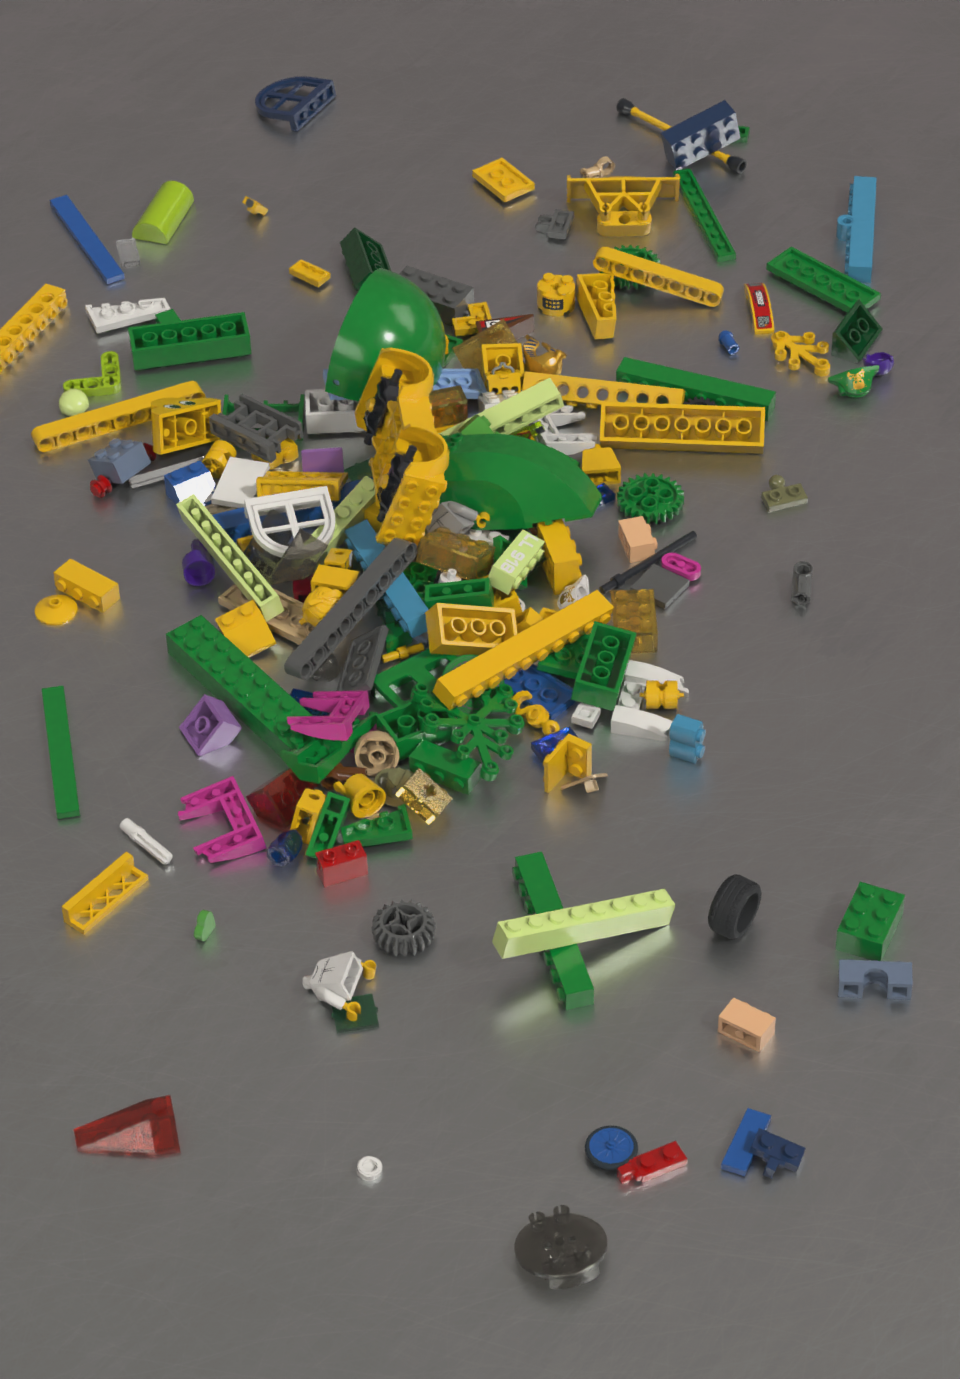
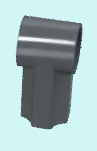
(801, 582)

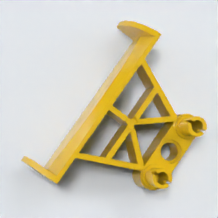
(632, 192)

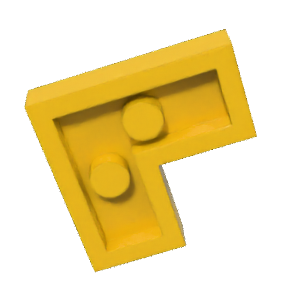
(466, 325)

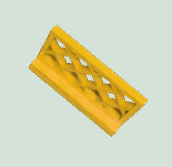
(287, 481)

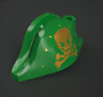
(854, 382)

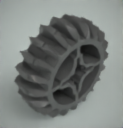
(403, 928)

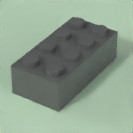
(447, 295)

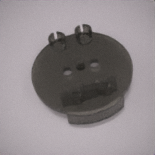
(566, 1262)

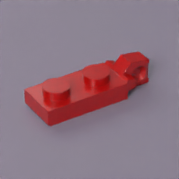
(653, 1163)

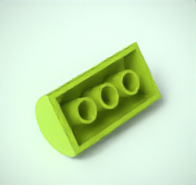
(164, 213)

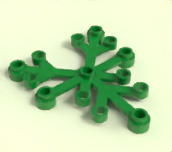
(474, 724)

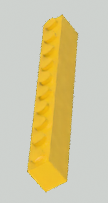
(522, 650)

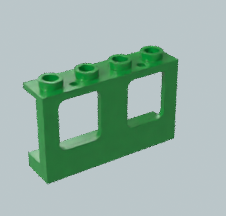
(414, 668)

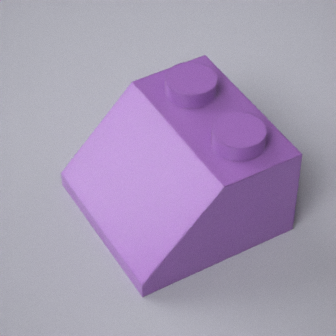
(210, 726)

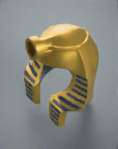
(546, 363)

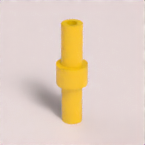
(402, 652)

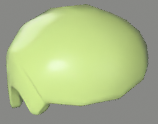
(73, 402)

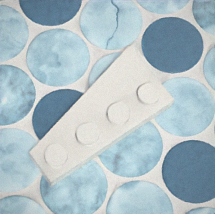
(126, 314)

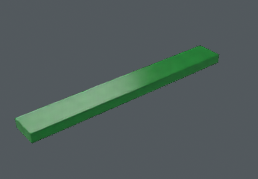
(705, 216)
(60, 752)

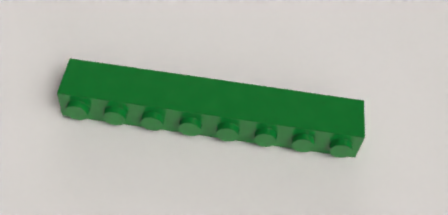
(696, 385)
(566, 962)

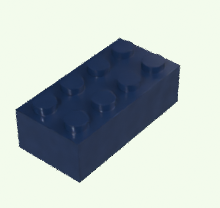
(700, 135)

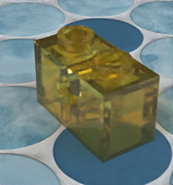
(424, 796)

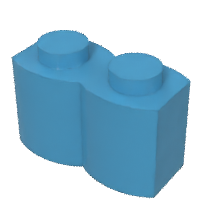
(686, 738)

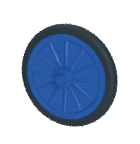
(611, 1147)

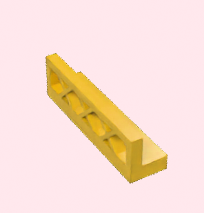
(98, 892)

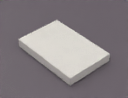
(238, 482)

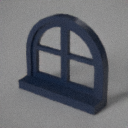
(307, 106)

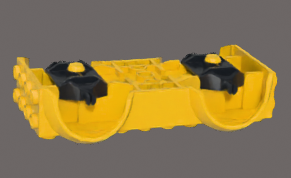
(407, 446)

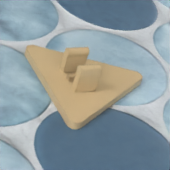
(589, 782)

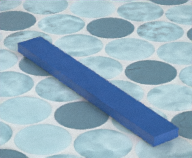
(87, 239)

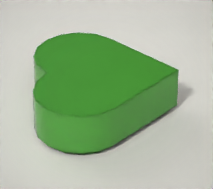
(205, 925)

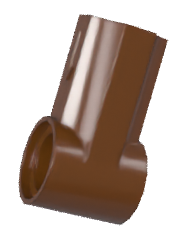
(341, 774)

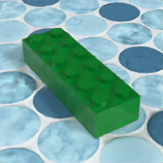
(189, 341)

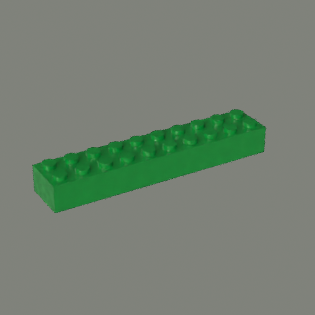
(237, 682)

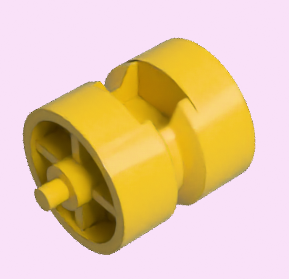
(217, 457)
(661, 694)

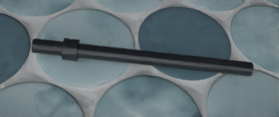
(619, 579)

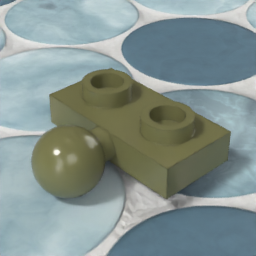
(783, 497)

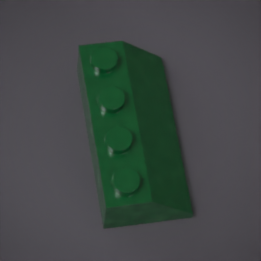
(362, 256)

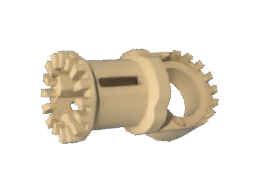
(597, 171)

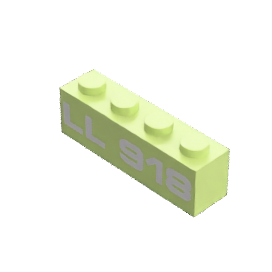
(516, 562)

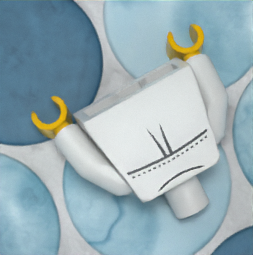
(336, 981)

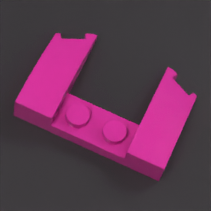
(338, 725)
(225, 796)

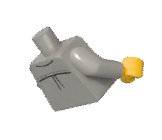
(456, 518)

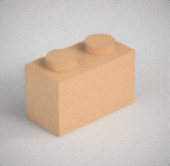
(636, 538)
(746, 1024)

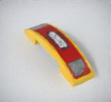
(760, 308)

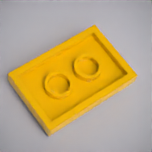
(503, 179)

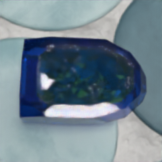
(285, 848)

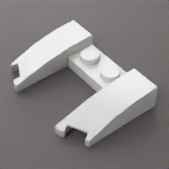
(565, 443)
(628, 717)

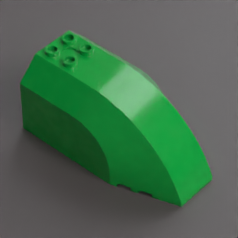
(516, 481)

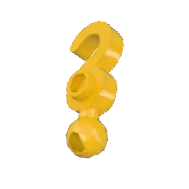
(536, 714)

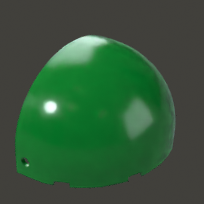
(384, 315)

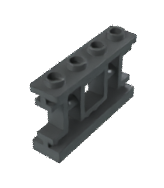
(249, 439)

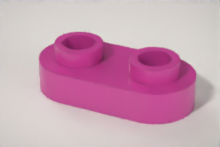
(682, 566)

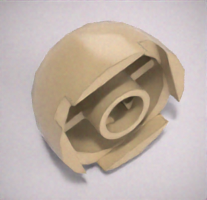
(376, 752)

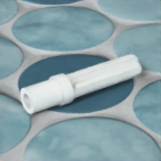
(139, 835)

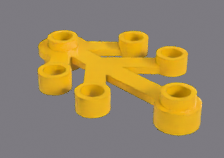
(782, 340)

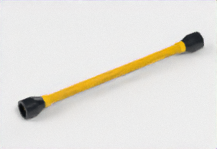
(627, 108)

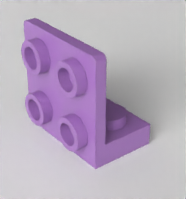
(322, 460)

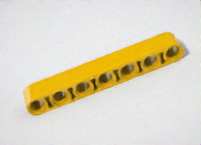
(649, 278)

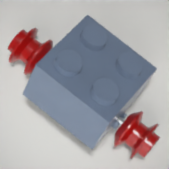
(118, 463)

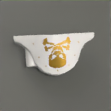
(574, 592)

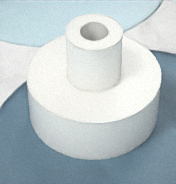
(449, 577)

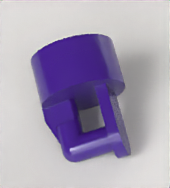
(198, 565)

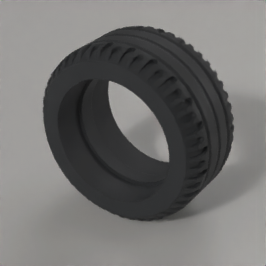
(734, 906)

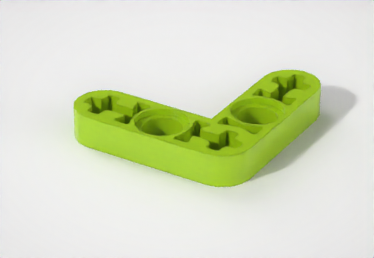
(103, 382)

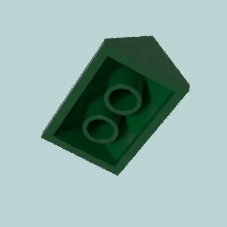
(855, 334)

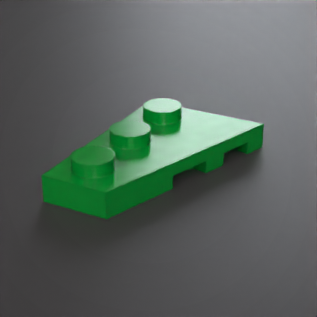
(381, 830)

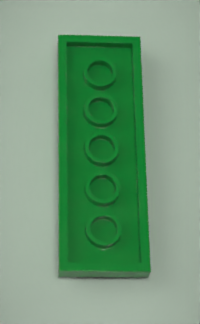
(821, 280)

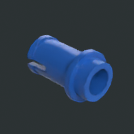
(727, 340)

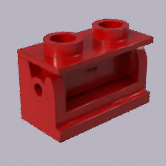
(341, 863)

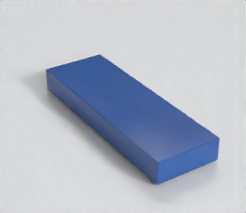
(737, 1156)

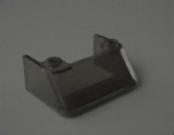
(296, 562)

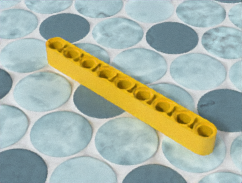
(107, 418)

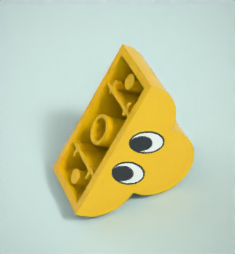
(182, 423)

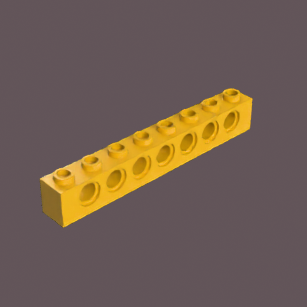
(30, 322)
(594, 386)

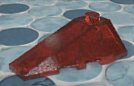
(278, 798)
(135, 1129)

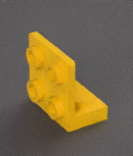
(569, 756)

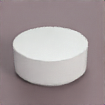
(369, 1168)

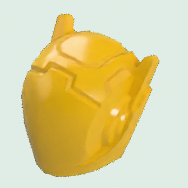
(318, 604)

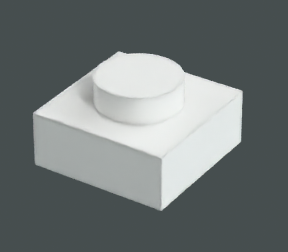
(586, 715)

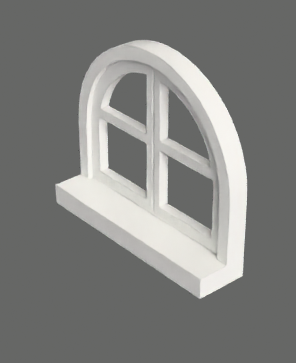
(287, 503)

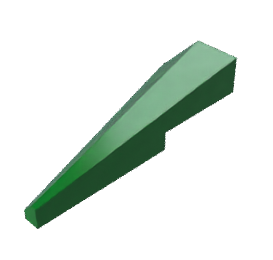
(318, 758)

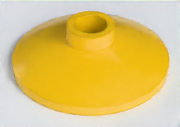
(56, 609)

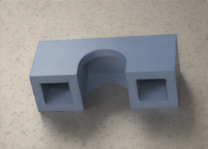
(892, 976)

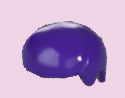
(882, 359)

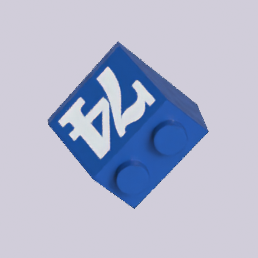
(190, 480)

